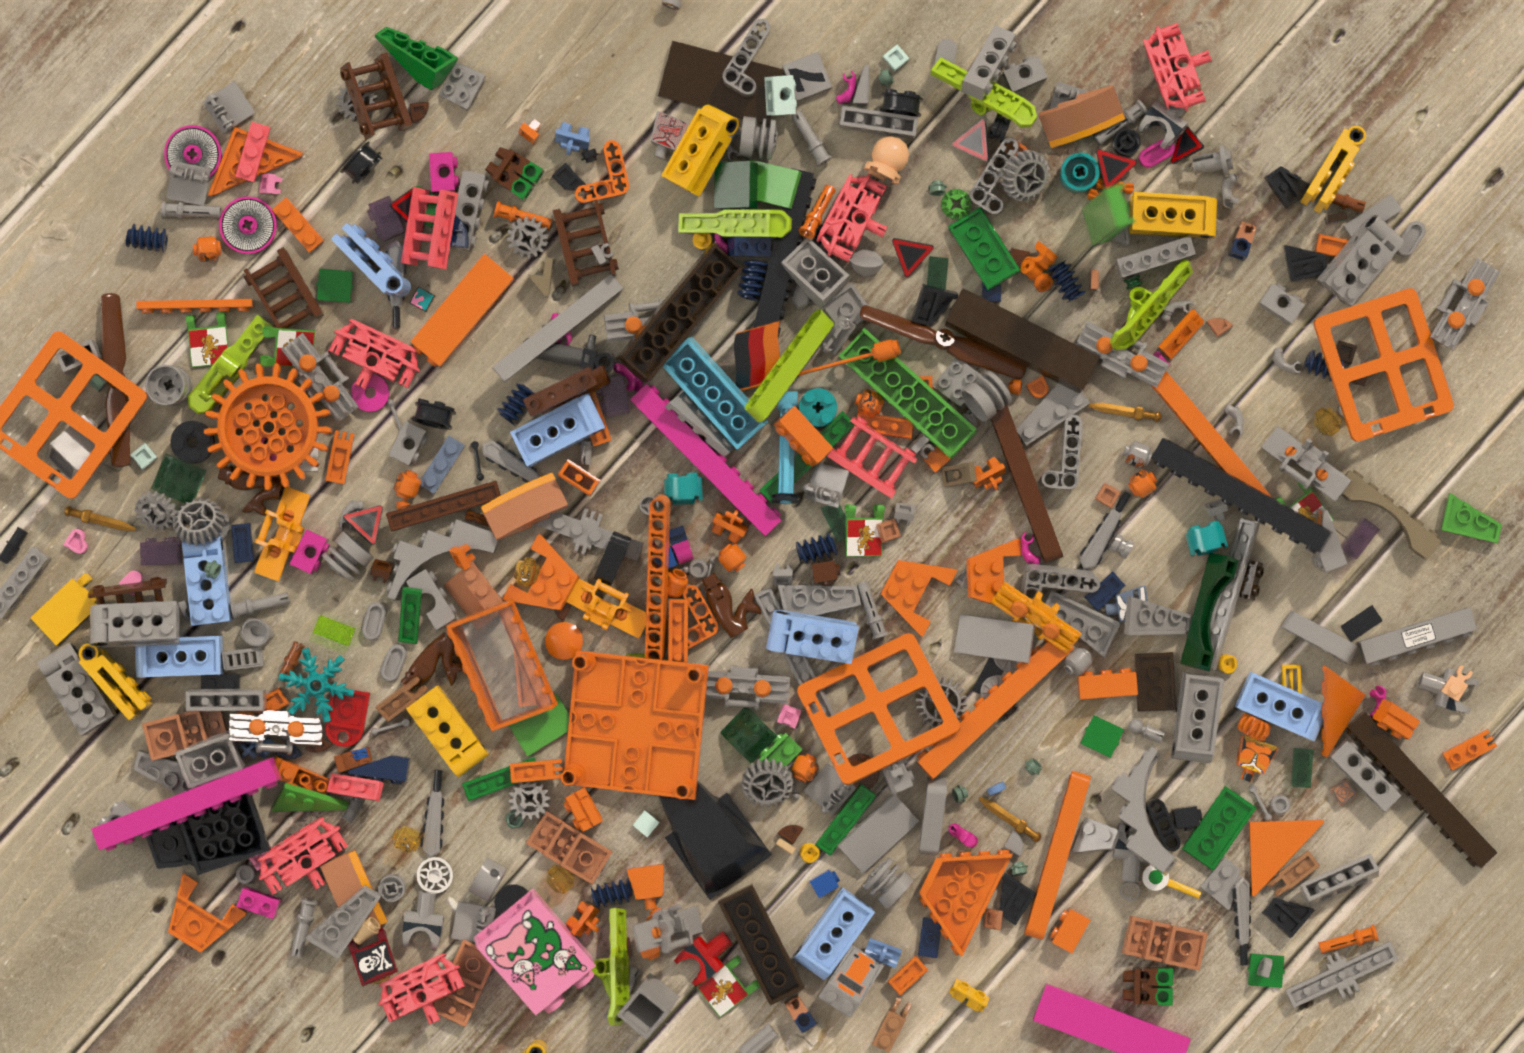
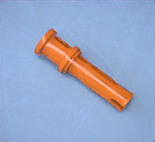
(512, 214)
(814, 218)
(1357, 937)

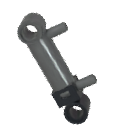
(576, 356)

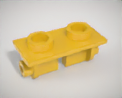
(962, 990)

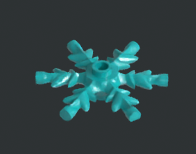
(310, 690)

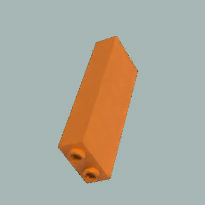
(462, 311)

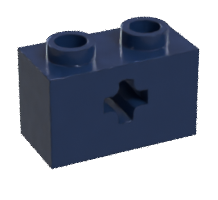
(749, 246)

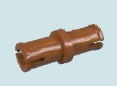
(1348, 202)
(292, 658)

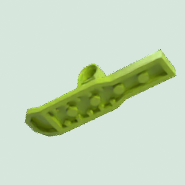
(999, 100)
(737, 223)
(1148, 306)
(226, 367)
(616, 972)

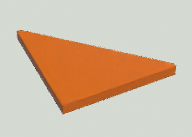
(273, 157)
(1339, 706)
(1273, 845)

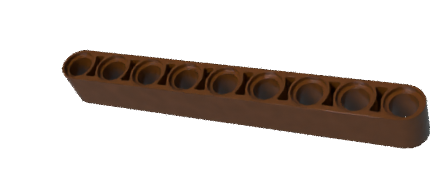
(1026, 485)

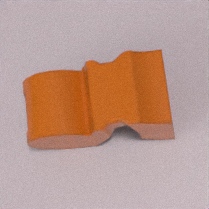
(1035, 265)

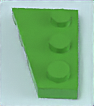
(1469, 522)

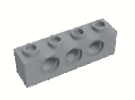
(994, 51)
(878, 122)
(468, 181)
(1155, 257)
(22, 579)
(225, 699)
(1382, 800)
(1339, 880)

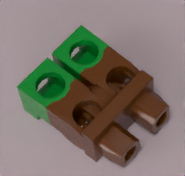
(510, 168)
(1143, 985)

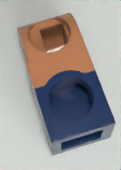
(1242, 241)
(800, 1014)

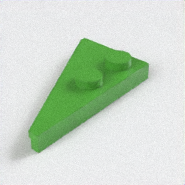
(296, 798)

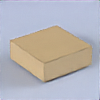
(785, 845)

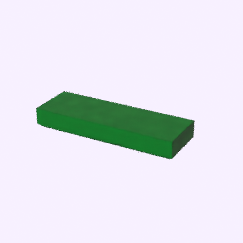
(410, 615)

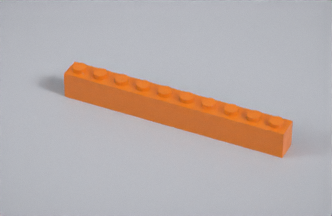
(991, 708)

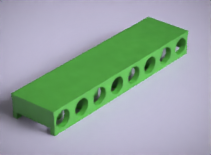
(1107, 215)
(910, 396)

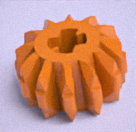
(1254, 726)

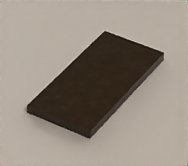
(696, 79)

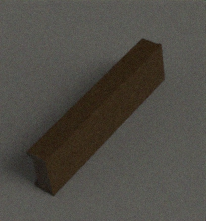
(679, 313)
(1022, 341)

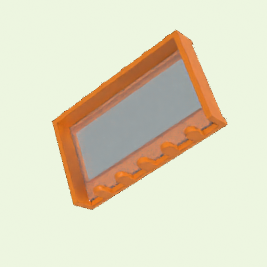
(501, 665)

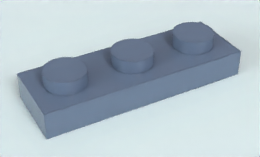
(441, 464)

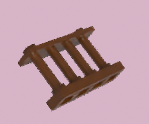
(388, 83)
(567, 237)
(292, 276)
(566, 390)
(118, 590)

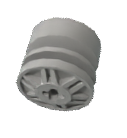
(757, 138)
(158, 388)
(986, 396)
(347, 556)
(888, 882)

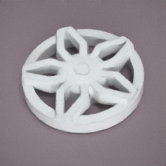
(434, 875)

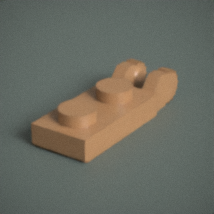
(400, 699)
(1294, 872)
(891, 1027)

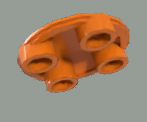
(563, 640)

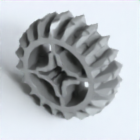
(1021, 165)
(196, 516)
(947, 686)
(759, 776)

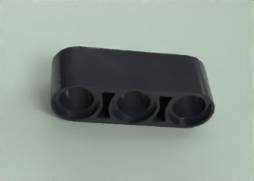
(612, 558)
(1170, 831)

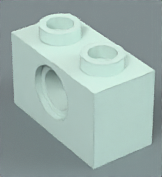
(773, 88)

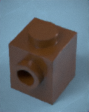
(825, 572)

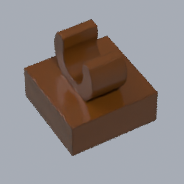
(381, 569)

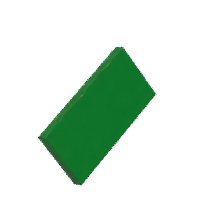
(984, 249)
(1219, 828)

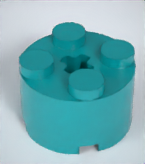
(1068, 174)
(826, 401)
(683, 489)
(1206, 539)

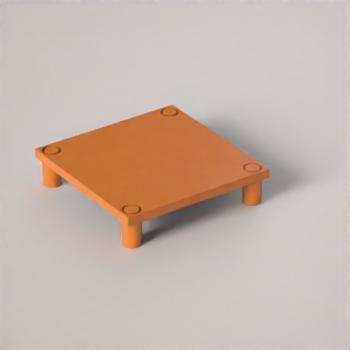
(635, 724)

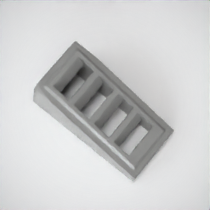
(862, 93)
(226, 664)

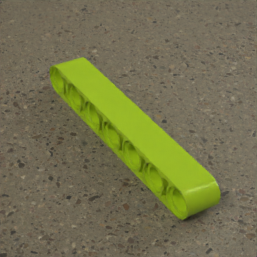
(789, 365)

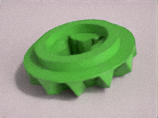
(955, 194)

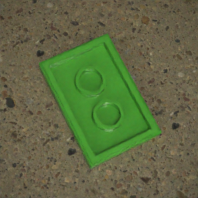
(776, 184)
(542, 728)

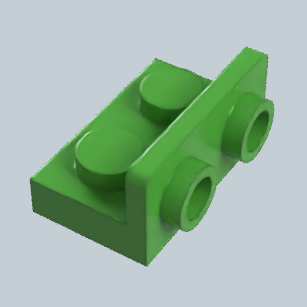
(783, 750)

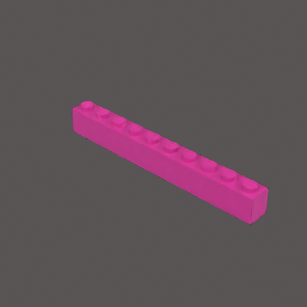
(707, 461)
(187, 803)

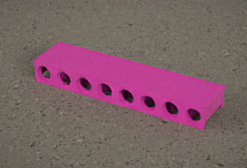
(1105, 1024)

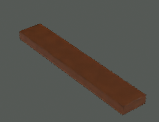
(443, 506)

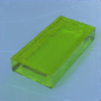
(334, 630)

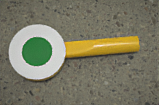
(1156, 881)

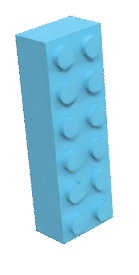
(713, 392)

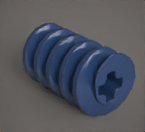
(147, 238)
(752, 280)
(1066, 281)
(1318, 364)
(515, 403)
(816, 548)
(611, 893)

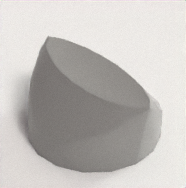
(866, 262)
(256, 632)

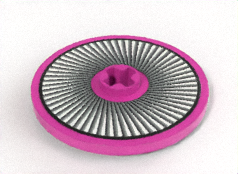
(199, 139)
(262, 230)

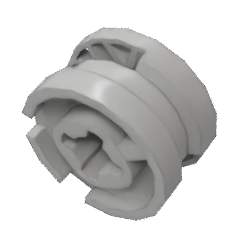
(392, 887)

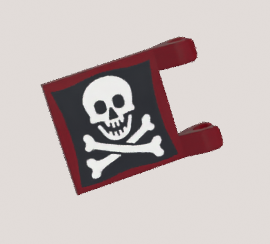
(373, 960)

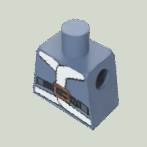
(1119, 606)

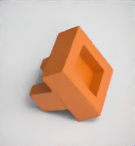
(530, 132)
(460, 558)

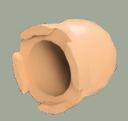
(888, 158)

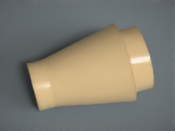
(367, 930)

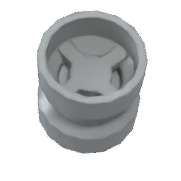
(645, 503)
(1120, 545)

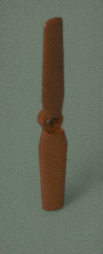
(959, 347)
(115, 356)

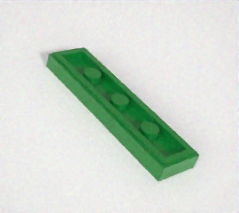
(489, 783)
(845, 819)

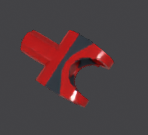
(706, 955)

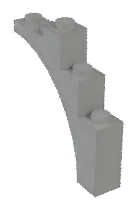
(435, 544)
(1133, 790)

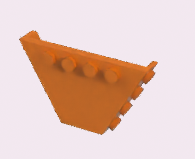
(960, 891)

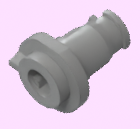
(1213, 162)

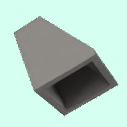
(70, 450)
(648, 1005)

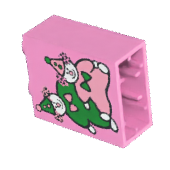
(535, 953)

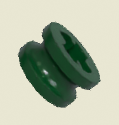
(1133, 282)

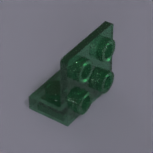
(178, 479)
(748, 734)

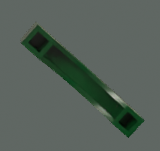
(1217, 575)

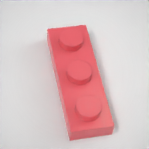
(253, 152)
(355, 787)

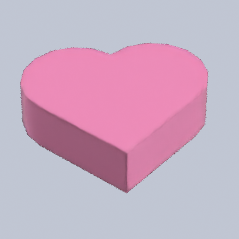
(76, 541)
(132, 577)

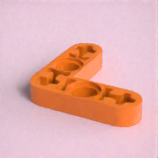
(609, 184)
(700, 627)

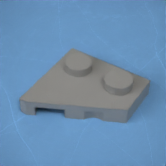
(1095, 837)
(1221, 882)

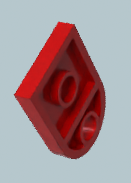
(347, 716)

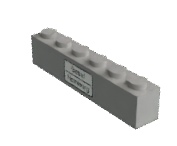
(1417, 635)

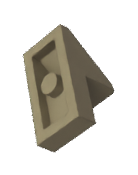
(544, 282)
(958, 474)

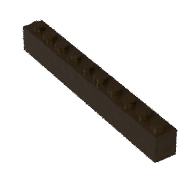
(1421, 789)

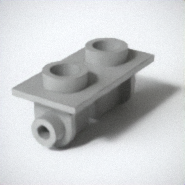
(838, 335)

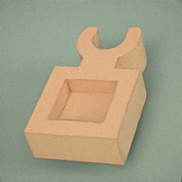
(1455, 686)

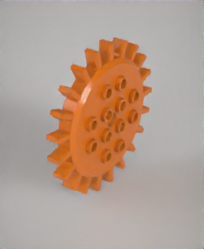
(235, 416)

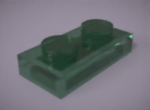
(937, 272)
(836, 520)
(1302, 767)

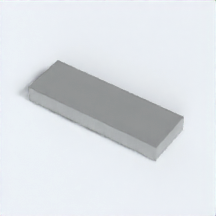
(1384, 209)

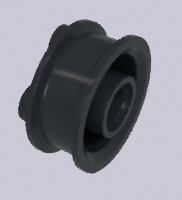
(901, 103)
(361, 163)
(433, 415)
(180, 438)

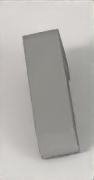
(749, 55)
(996, 172)
(1067, 452)
(1060, 582)
(1320, 637)
(933, 815)

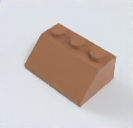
(472, 590)

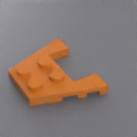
(986, 570)
(553, 583)
(908, 584)
(196, 925)

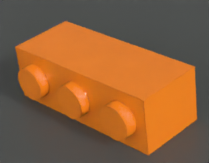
(802, 436)
(1107, 684)

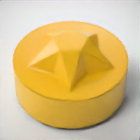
(702, 240)
(1227, 664)
(809, 852)

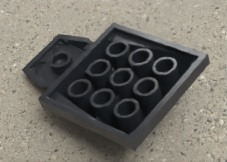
(211, 838)
(713, 839)

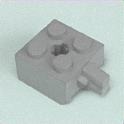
(898, 777)

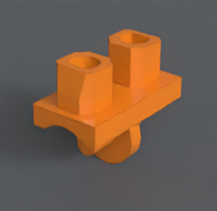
(995, 471)
(730, 522)
(586, 922)

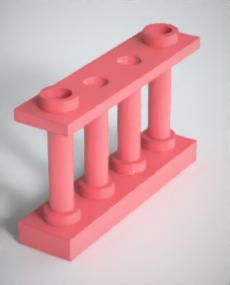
(442, 229)
(855, 465)

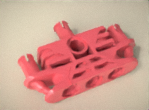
(1164, 73)
(841, 211)
(381, 343)
(293, 846)
(414, 977)

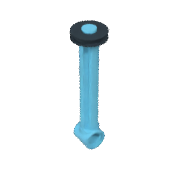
(786, 457)

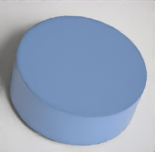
(996, 788)

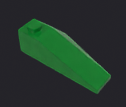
(424, 63)

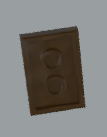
(1155, 681)

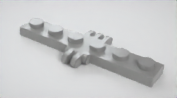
(586, 532)
(1341, 974)

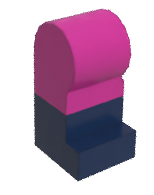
(680, 544)

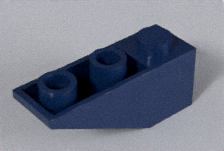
(391, 767)

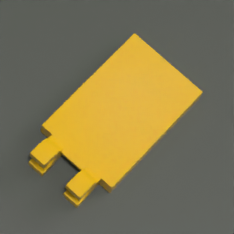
(65, 610)

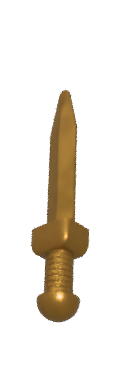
(1137, 413)
(87, 516)
(1019, 825)

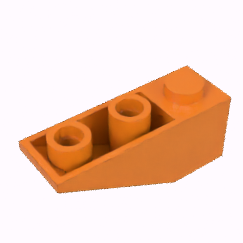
(301, 776)

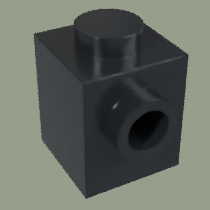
(1187, 817)

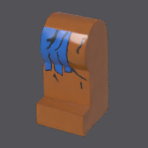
(353, 759)

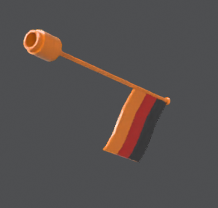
(758, 352)

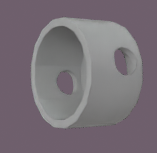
(488, 879)

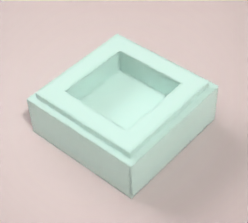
(896, 58)
(144, 456)
(646, 823)

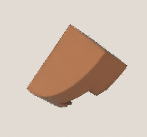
(1219, 325)

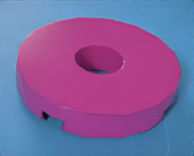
(375, 403)

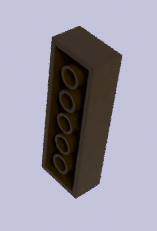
(761, 944)

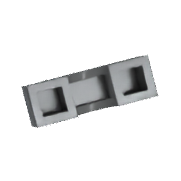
(443, 612)

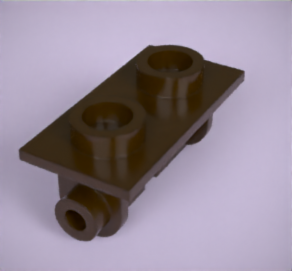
(1254, 573)

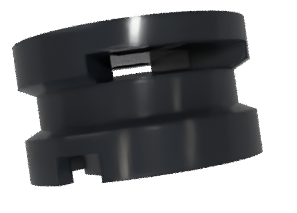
(999, 127)
(1126, 142)

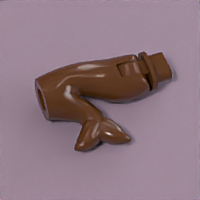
(256, 503)
(721, 604)
(426, 662)

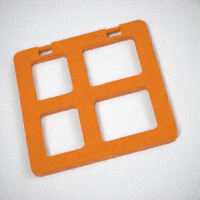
(1387, 362)
(61, 410)
(877, 703)

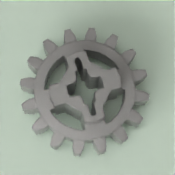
(347, 106)
(524, 230)
(157, 511)
(523, 795)

